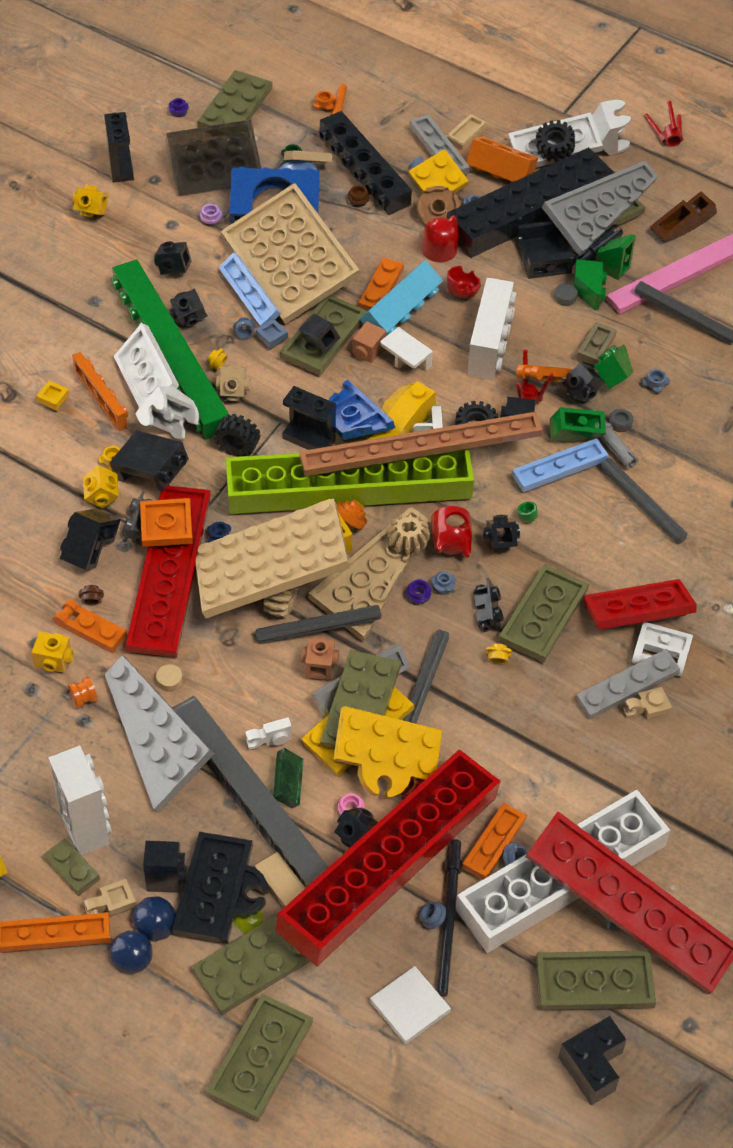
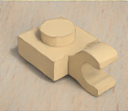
(650, 702)
(114, 898)

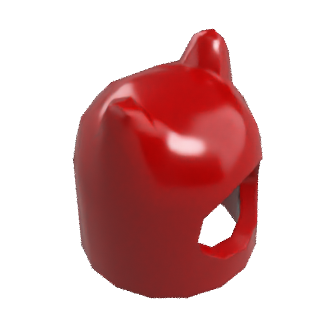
(440, 239)
(451, 539)

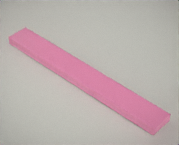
(674, 274)

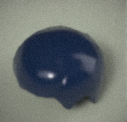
(154, 918)
(131, 952)

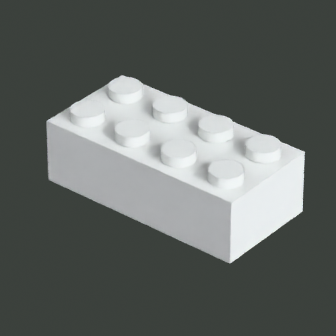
(491, 329)
(81, 799)

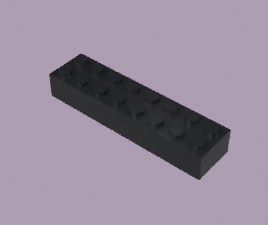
(496, 215)

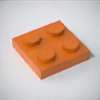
(166, 522)

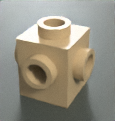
(237, 374)

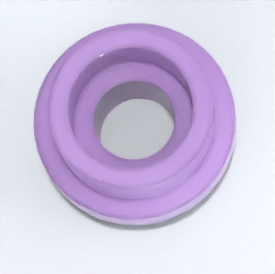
(210, 214)

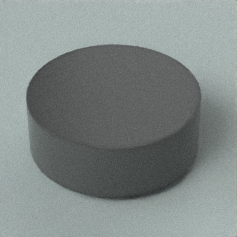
(566, 294)
(621, 420)

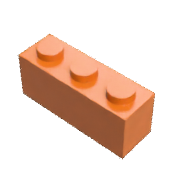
(500, 160)

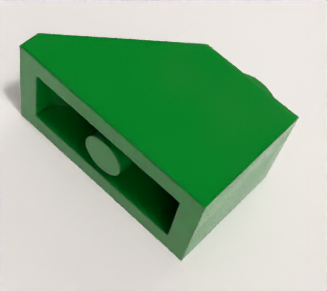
(617, 256)
(576, 424)

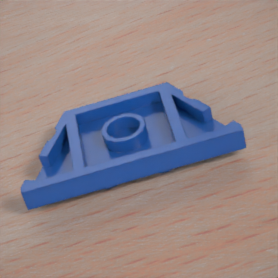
(358, 414)

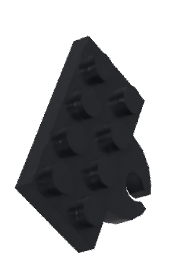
(218, 888)

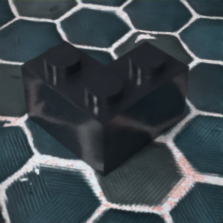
(86, 537)
(588, 1057)

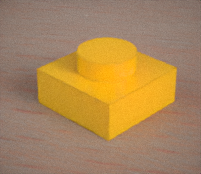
(52, 395)

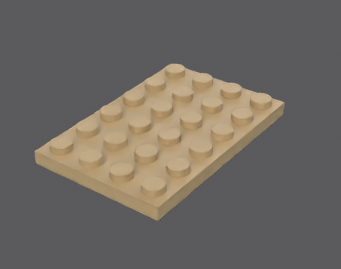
(291, 252)
(271, 558)

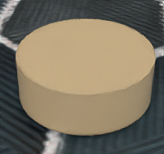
(169, 677)

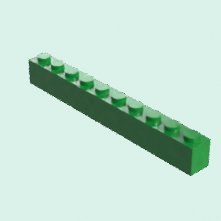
(147, 308)

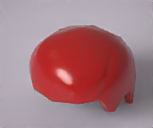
(461, 283)

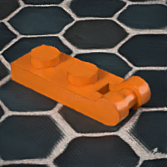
(541, 372)
(90, 626)

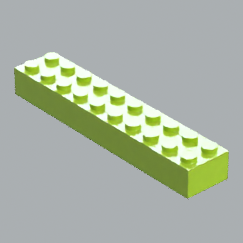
(279, 482)

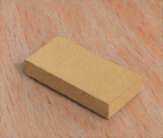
(466, 131)
(308, 156)
(280, 879)

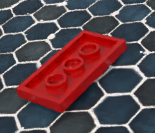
(639, 604)

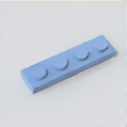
(249, 289)
(559, 465)

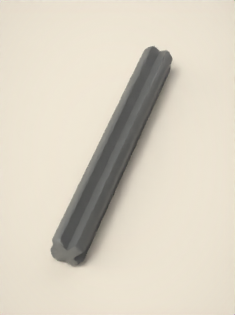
(684, 312)
(642, 499)
(318, 624)
(427, 674)

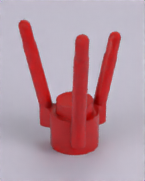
(672, 134)
(529, 390)

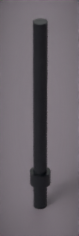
(453, 868)

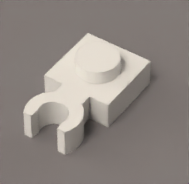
(273, 733)

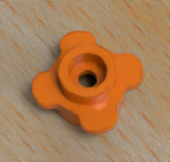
(324, 100)

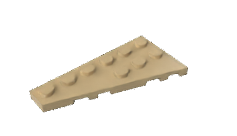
(368, 581)

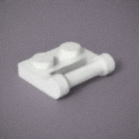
(659, 638)

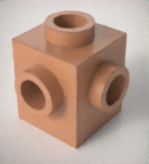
(320, 658)

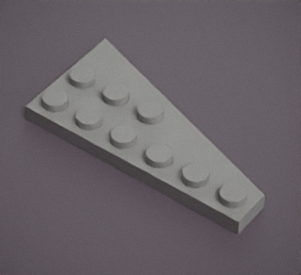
(593, 208)
(160, 739)

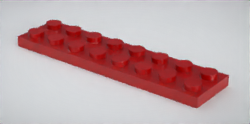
(167, 584)
(633, 902)

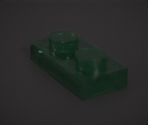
(288, 778)

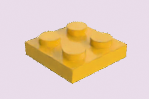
(439, 171)

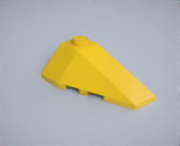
(407, 407)

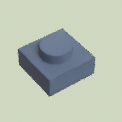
(271, 333)

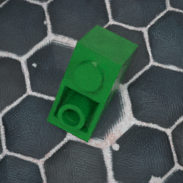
(589, 281)
(614, 365)

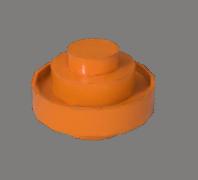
(352, 513)

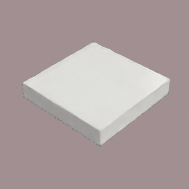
(410, 1005)

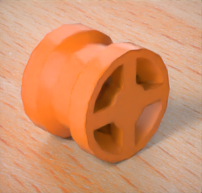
(82, 692)

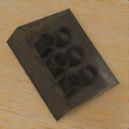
(205, 155)

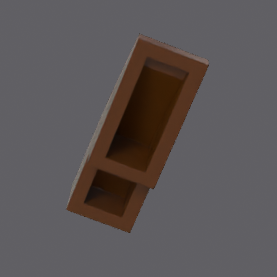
(685, 217)

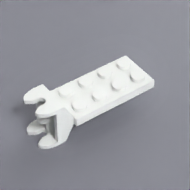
(592, 131)
(154, 384)

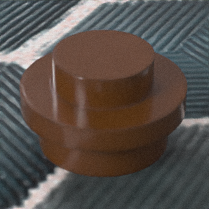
(358, 195)
(91, 595)

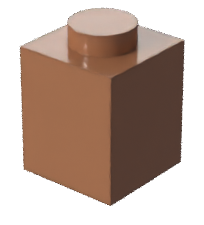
(367, 342)

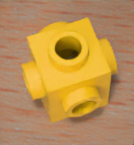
(90, 201)
(100, 486)
(52, 652)

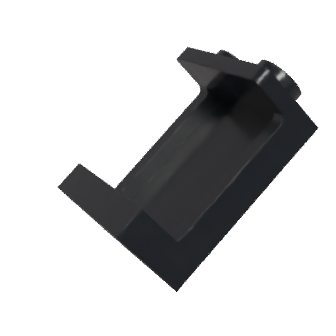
(118, 146)
(543, 250)
(310, 419)
(150, 458)

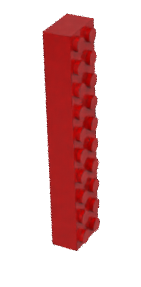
(386, 857)

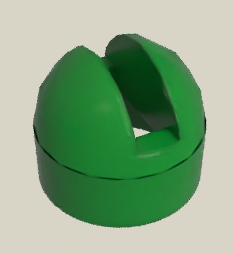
(527, 512)

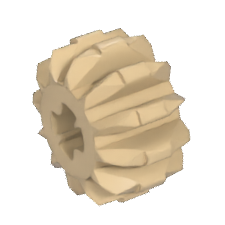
(408, 534)
(281, 603)

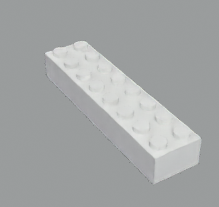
(525, 894)

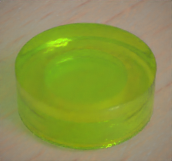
(250, 923)

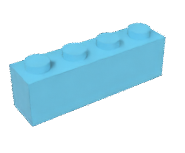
(403, 298)

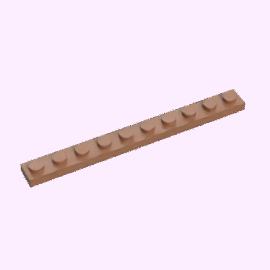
(420, 443)

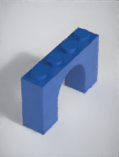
(250, 182)

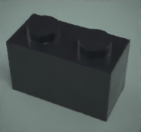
(164, 866)

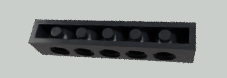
(365, 162)

